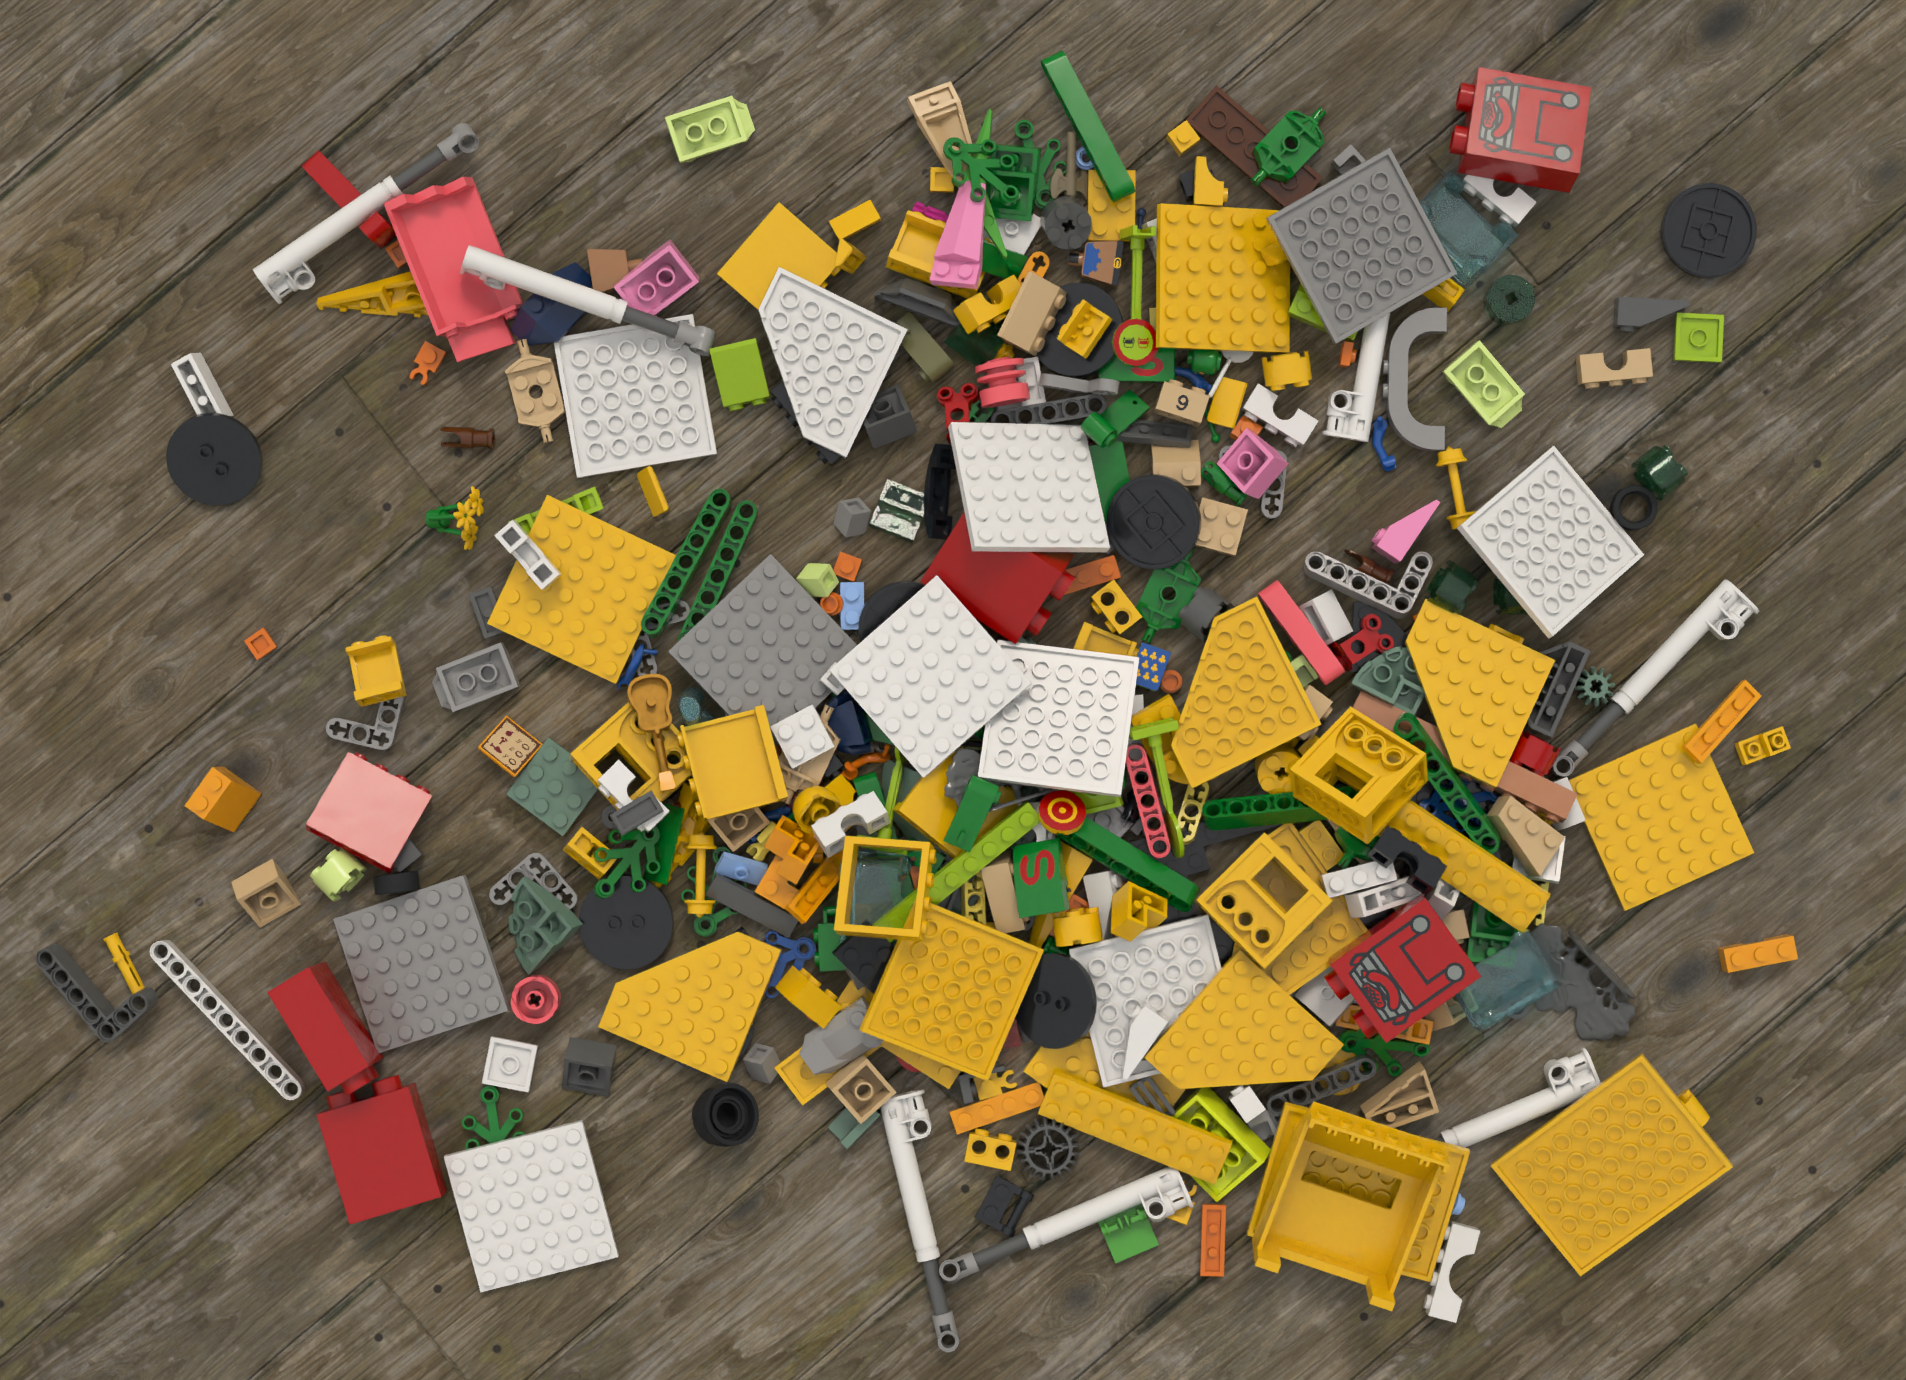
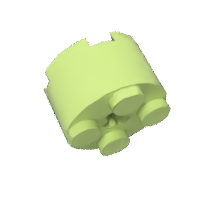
(338, 874)

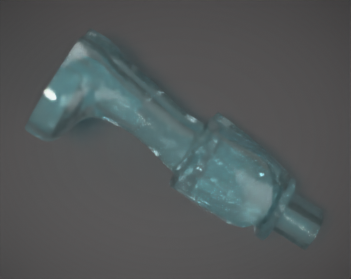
(690, 708)

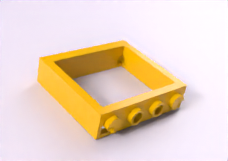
(846, 888)

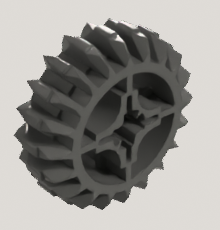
(1037, 1149)

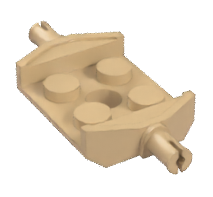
(530, 372)
(810, 772)

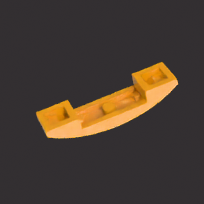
(1418, 1032)

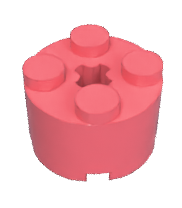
(532, 1012)

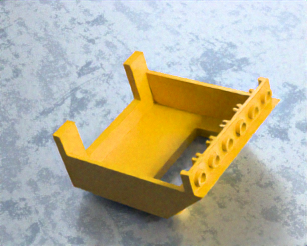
(1340, 1230)

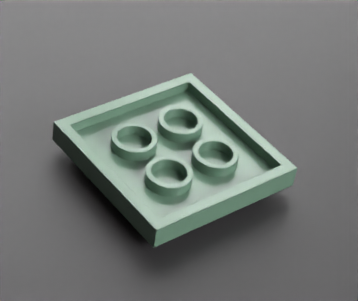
(553, 787)

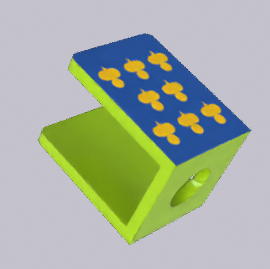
(1151, 666)

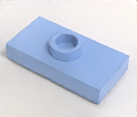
(741, 868)

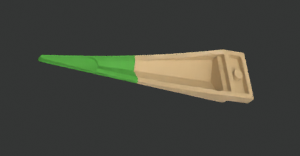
(941, 118)

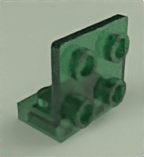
(976, 346)

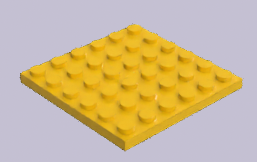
(1216, 283)
(597, 603)
(1659, 819)
(952, 991)

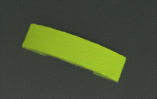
(586, 501)

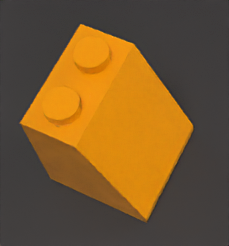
(223, 799)

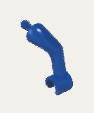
(1196, 379)
(1379, 430)
(634, 665)
(773, 815)

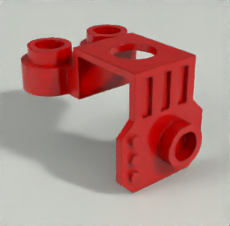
(958, 402)
(1370, 639)

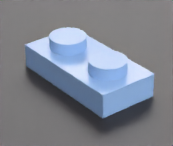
(853, 600)

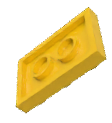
(1106, 215)

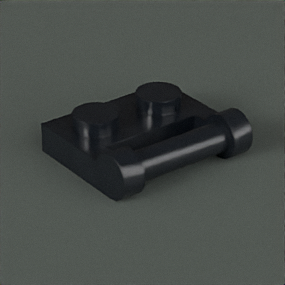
(997, 1201)

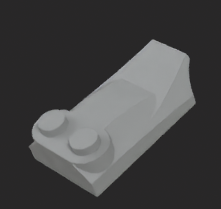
(475, 678)
(839, 1041)

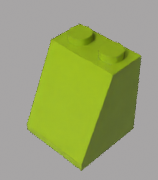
(740, 374)

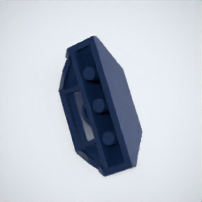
(547, 320)

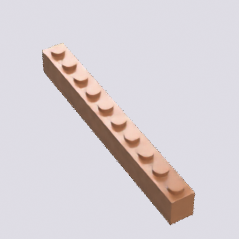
(1523, 785)

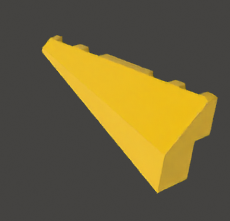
(381, 297)
(690, 825)
(1075, 866)

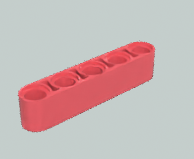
(1301, 632)
(1148, 811)

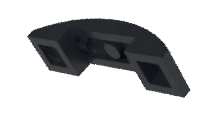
(937, 492)

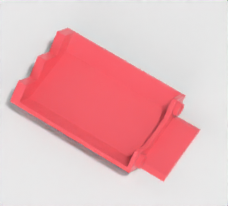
(434, 237)

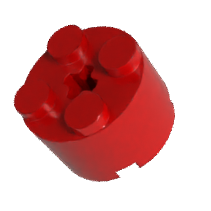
(1534, 753)

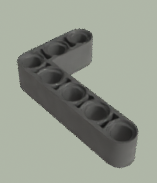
(1058, 406)
(92, 996)
(1330, 1076)

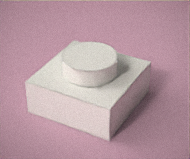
(831, 681)

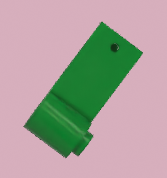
(996, 265)
(1118, 417)
(972, 812)

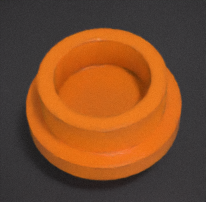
(832, 604)
(1171, 681)

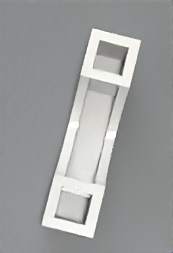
(1458, 1242)

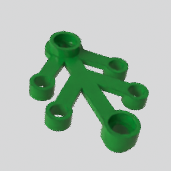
(979, 168)
(1042, 188)
(630, 857)
(712, 918)
(1380, 1048)
(495, 1133)

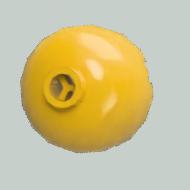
(812, 805)

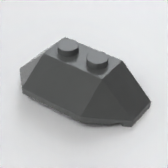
(920, 299)
(1558, 686)

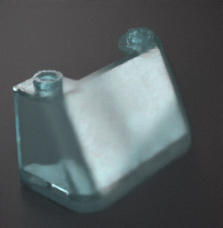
(1462, 231)
(877, 886)
(1508, 982)

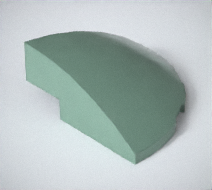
(1392, 680)
(909, 779)
(539, 924)

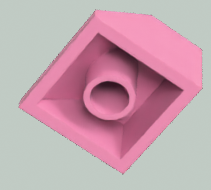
(1252, 464)

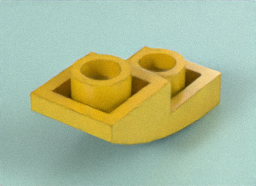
(1762, 745)

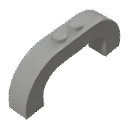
(1396, 386)

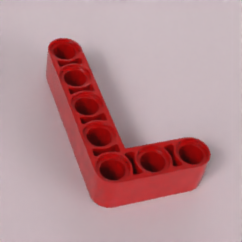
(343, 193)

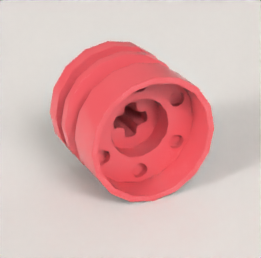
(1002, 382)

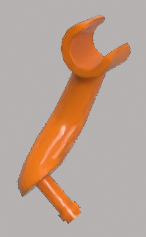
(851, 768)

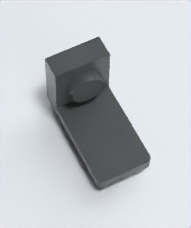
(968, 1088)

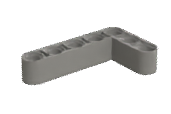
(1371, 584)

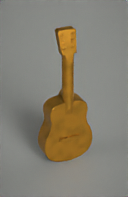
(650, 700)

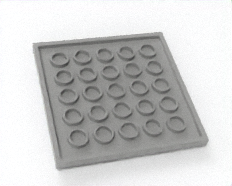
(1361, 245)
(764, 646)
(421, 964)

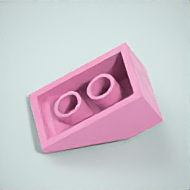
(657, 280)
(1397, 538)

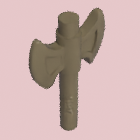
(1070, 182)

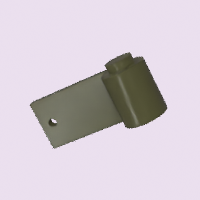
(924, 350)

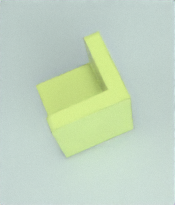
(818, 579)
(1303, 670)

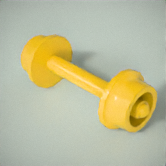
(1451, 458)
(700, 905)

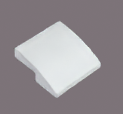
(1032, 377)

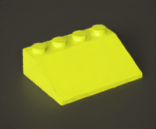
(1247, 1151)

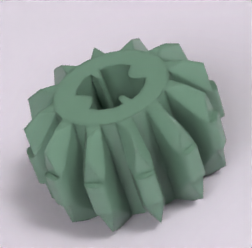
(1602, 687)

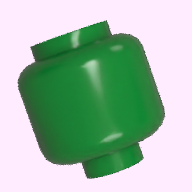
(1204, 361)

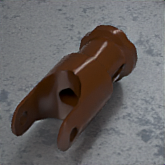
(470, 437)
(1371, 568)

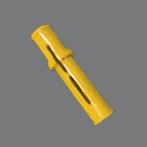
(124, 963)

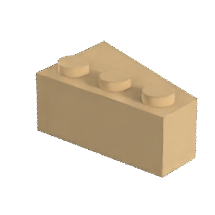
(1526, 834)
(1001, 893)
(1402, 1100)

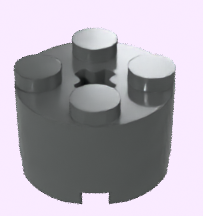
(1072, 234)
(1201, 611)

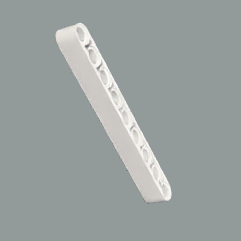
(216, 1016)

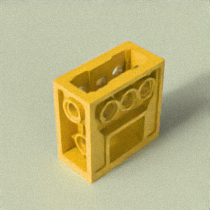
(635, 748)
(1369, 760)
(1262, 909)

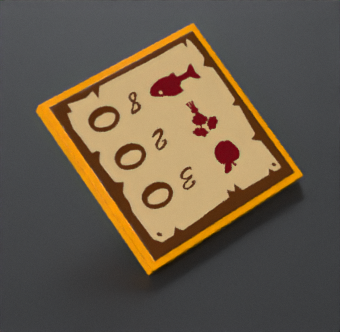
(510, 746)

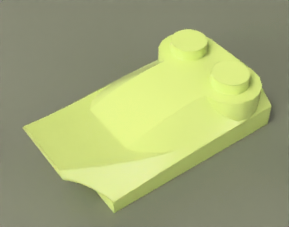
(709, 128)
(1485, 385)

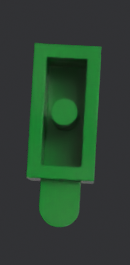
(828, 941)

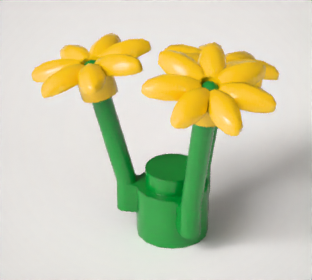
(441, 518)

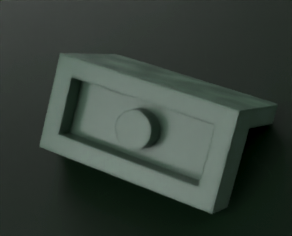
(848, 1128)

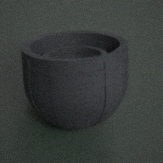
(725, 1115)

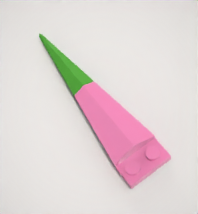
(961, 244)

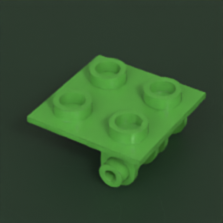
(1128, 1233)

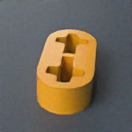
(1030, 265)

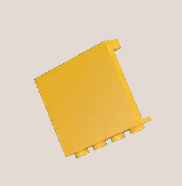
(783, 243)
(732, 763)
(932, 812)

